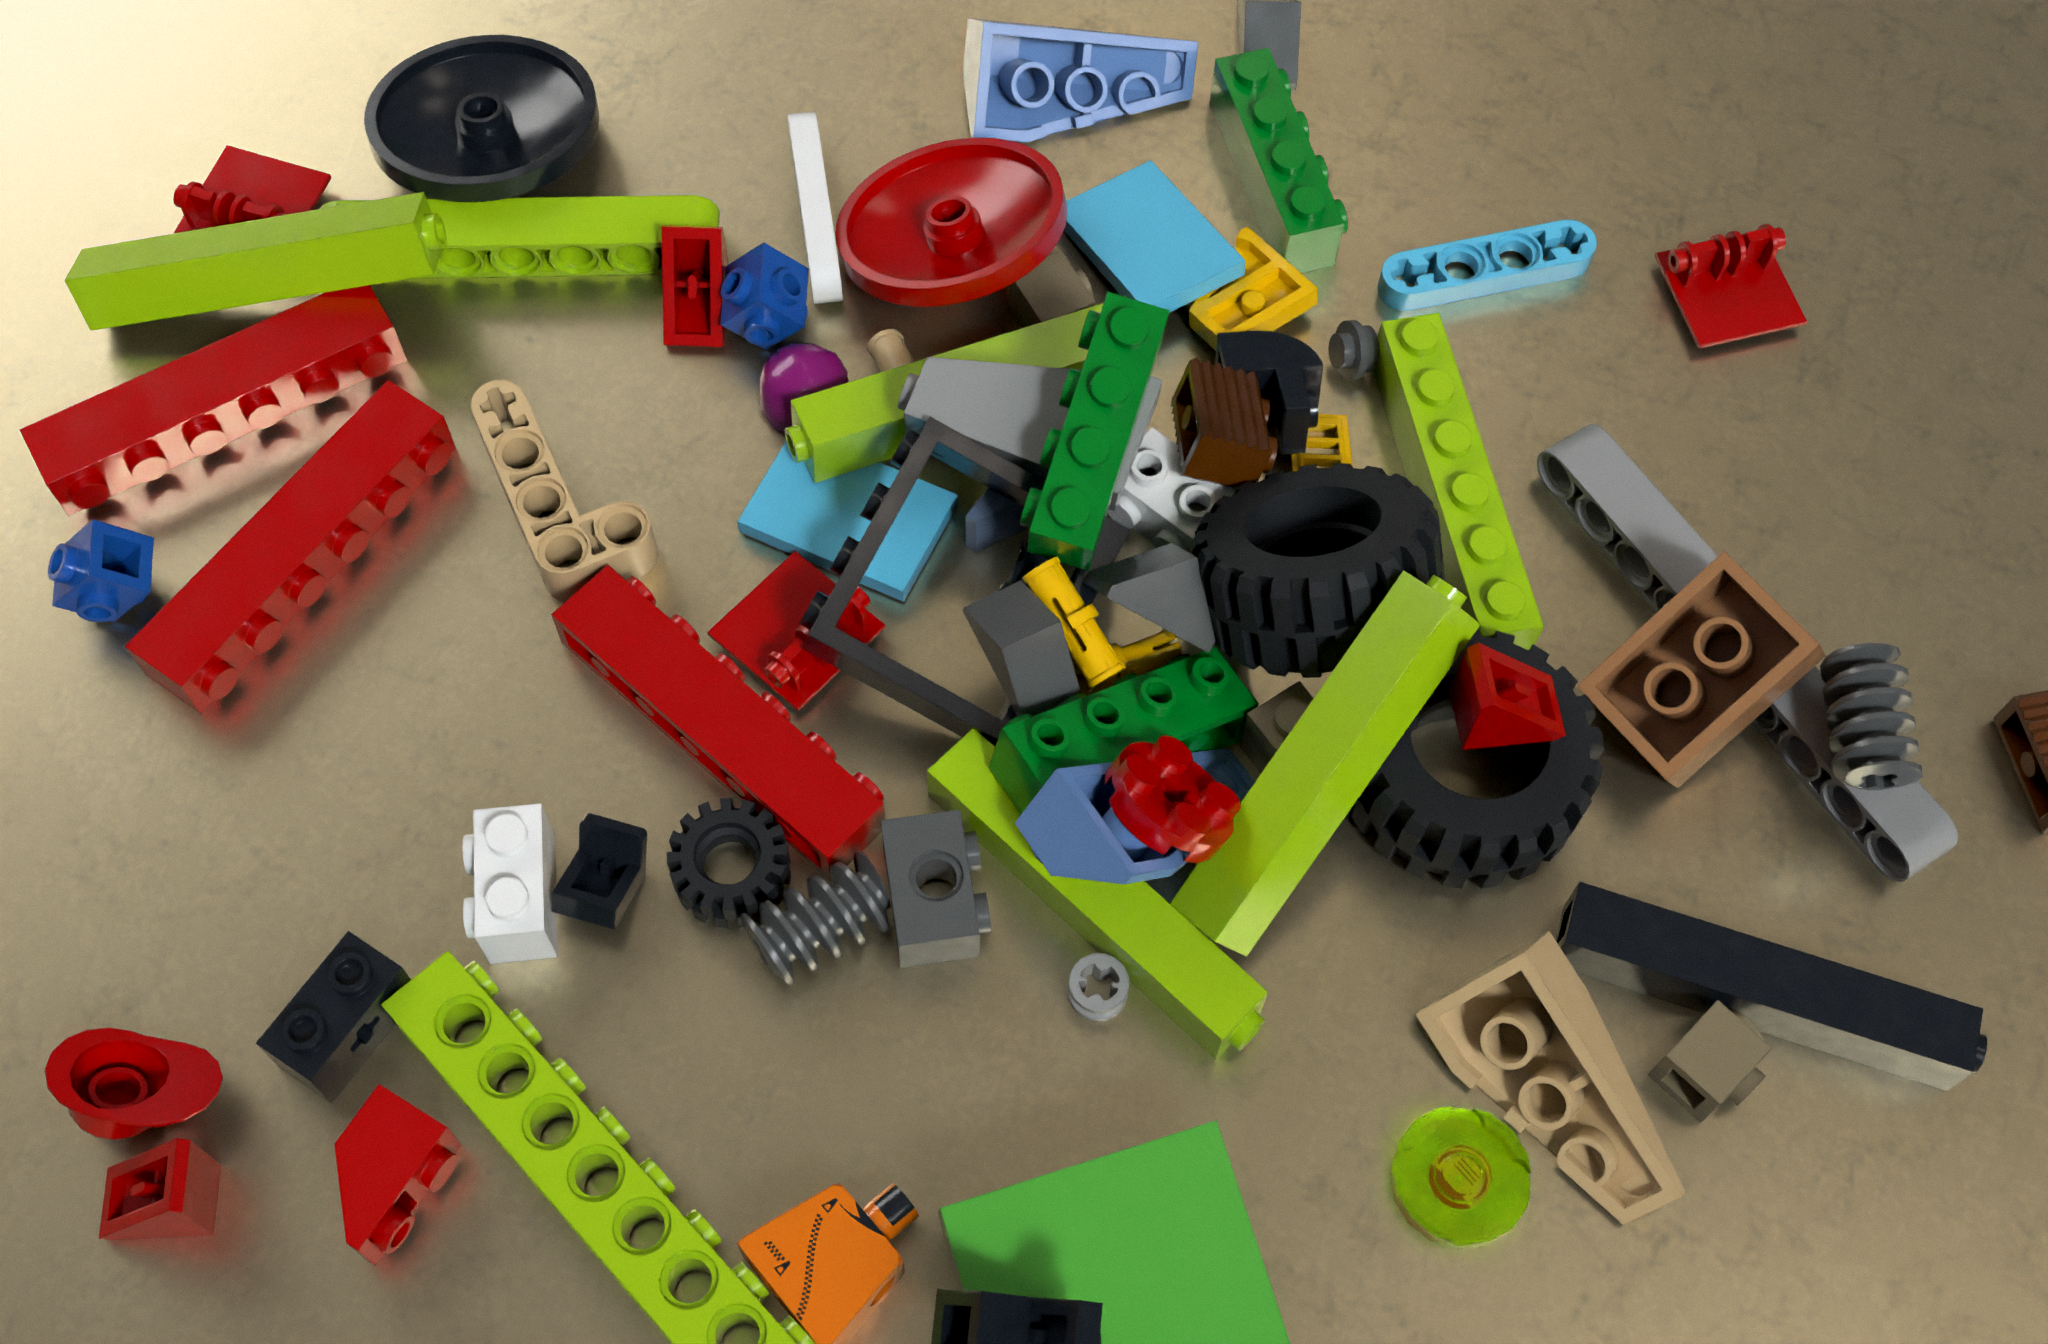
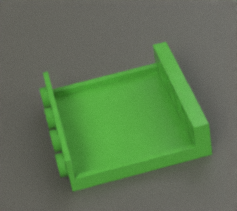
(1141, 1231)

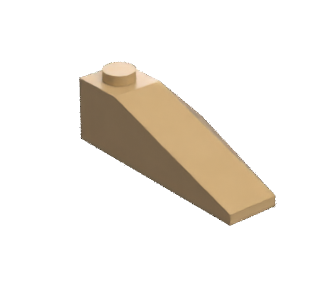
(1546, 1059)

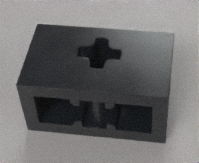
(335, 1018)

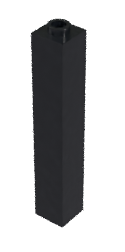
(1774, 986)

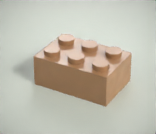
(1701, 670)

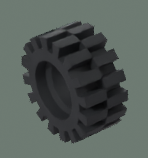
(720, 827)

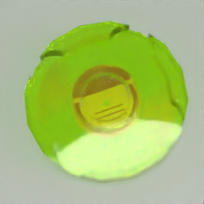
(1460, 1177)

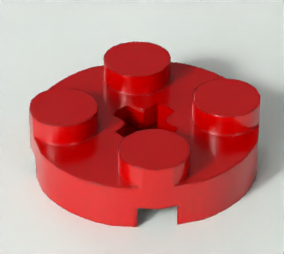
(1171, 799)

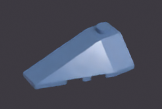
(1053, 79)
(1082, 838)

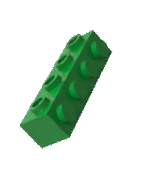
(1276, 160)
(1095, 438)
(1187, 698)

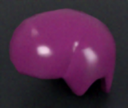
(794, 373)

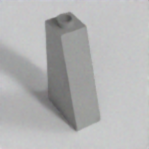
(1005, 408)

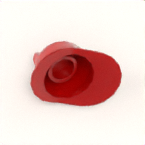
(130, 1081)

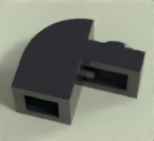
(1287, 376)
(1013, 1319)

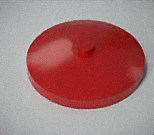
(951, 222)

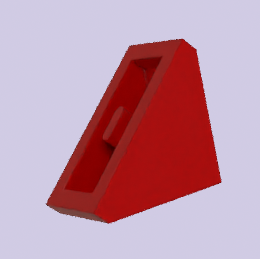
(692, 284)
(1503, 701)
(161, 1194)

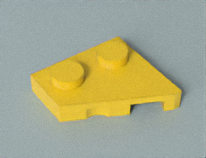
(1260, 300)

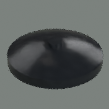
(482, 118)

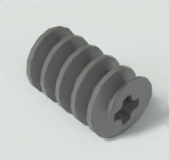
(1869, 717)
(820, 918)

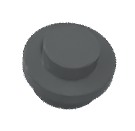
(1354, 349)

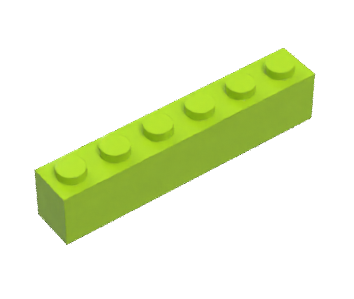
(1450, 465)

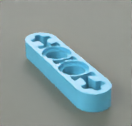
(1490, 272)

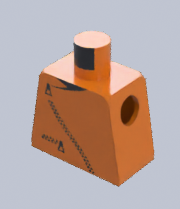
(831, 1259)

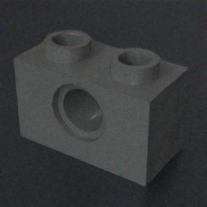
(928, 926)

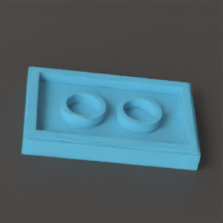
(1151, 239)
(819, 517)

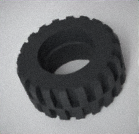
(1308, 560)
(1486, 836)

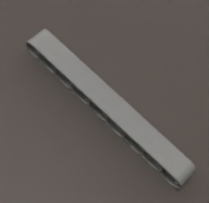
(1659, 556)

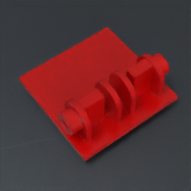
(248, 188)
(1731, 286)
(767, 634)

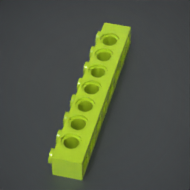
(430, 1015)

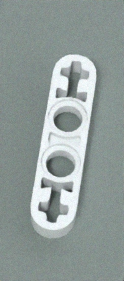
(815, 208)

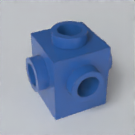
(764, 296)
(101, 571)

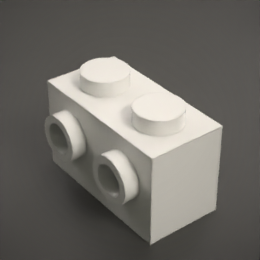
(1159, 500)
(512, 884)

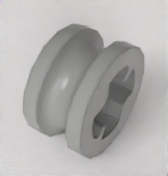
(1102, 967)

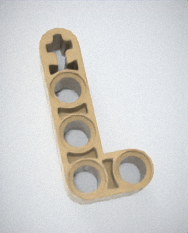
(542, 489)

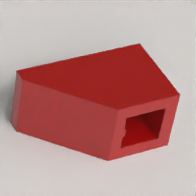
(386, 1168)

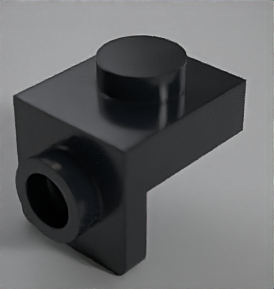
(603, 872)

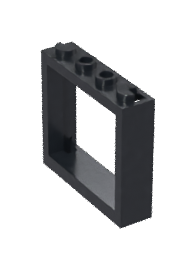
(855, 557)

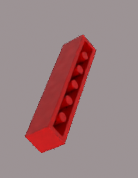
(212, 397)
(292, 548)
(720, 719)

